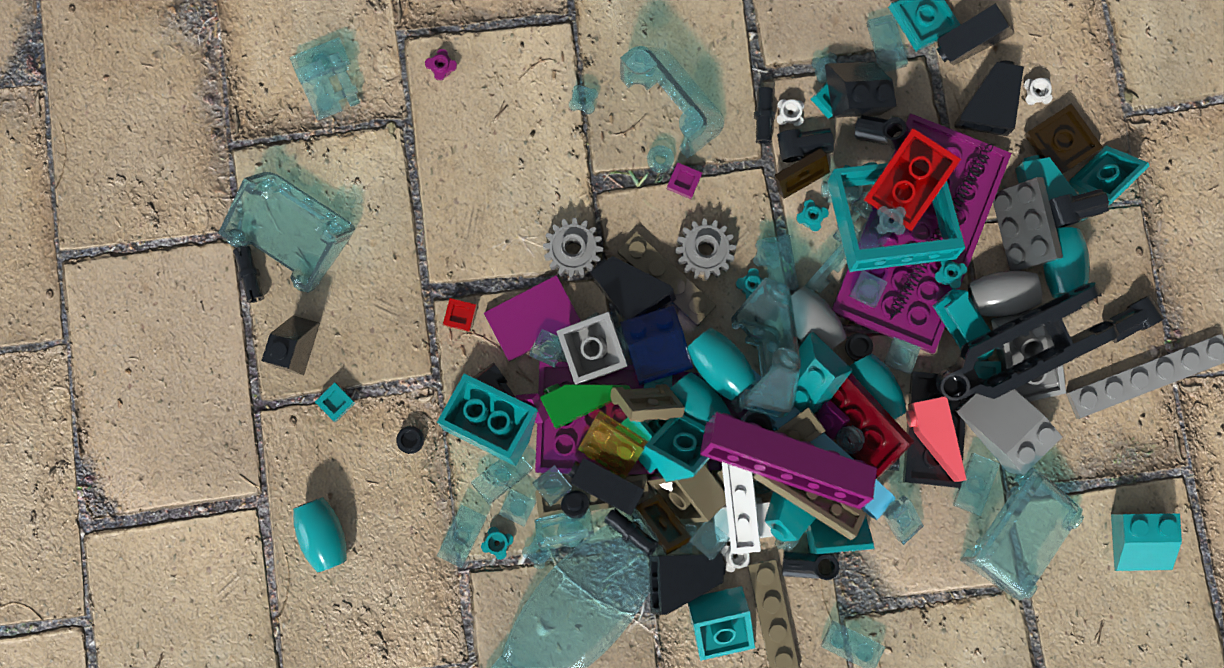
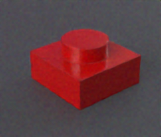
(459, 315)

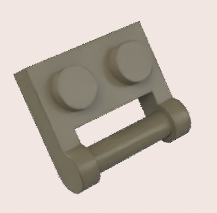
(648, 403)

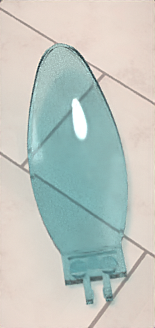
(581, 604)

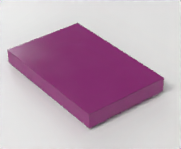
(525, 315)

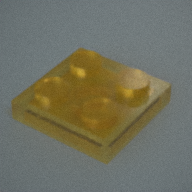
(612, 445)

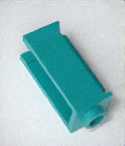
(961, 318)

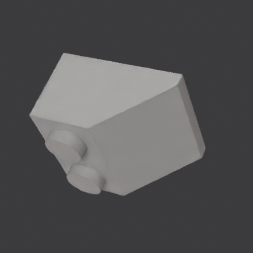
(592, 348)

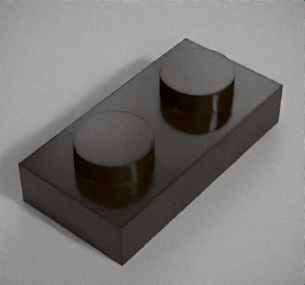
(802, 173)
(662, 524)

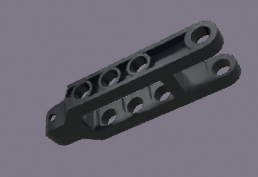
(962, 380)

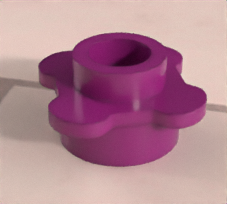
(444, 71)

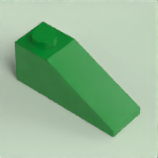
(575, 401)

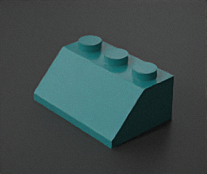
(489, 419)

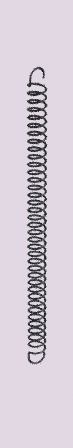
(985, 156)

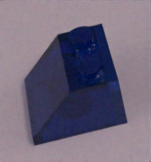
(656, 345)

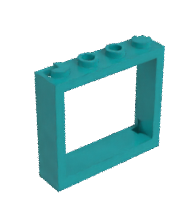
(896, 255)

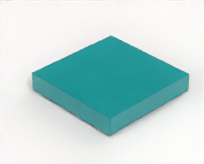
(923, 20)

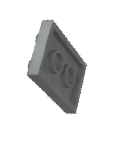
(1027, 225)

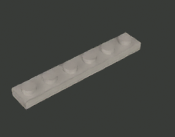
(1147, 377)

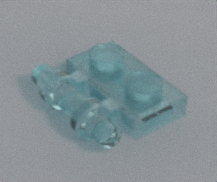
(319, 88)
(868, 235)

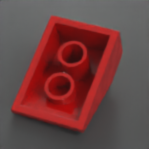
(913, 177)

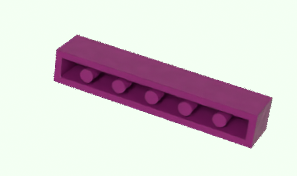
(788, 460)

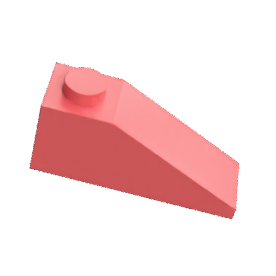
(935, 429)

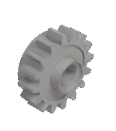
(570, 234)
(715, 239)

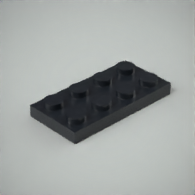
(919, 463)

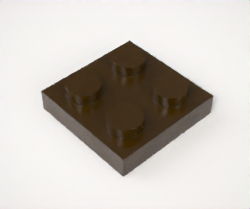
(1064, 139)

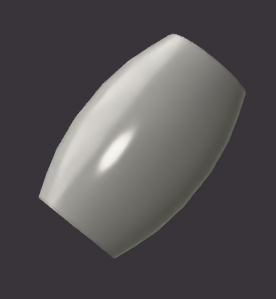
(1005, 293)
(816, 316)

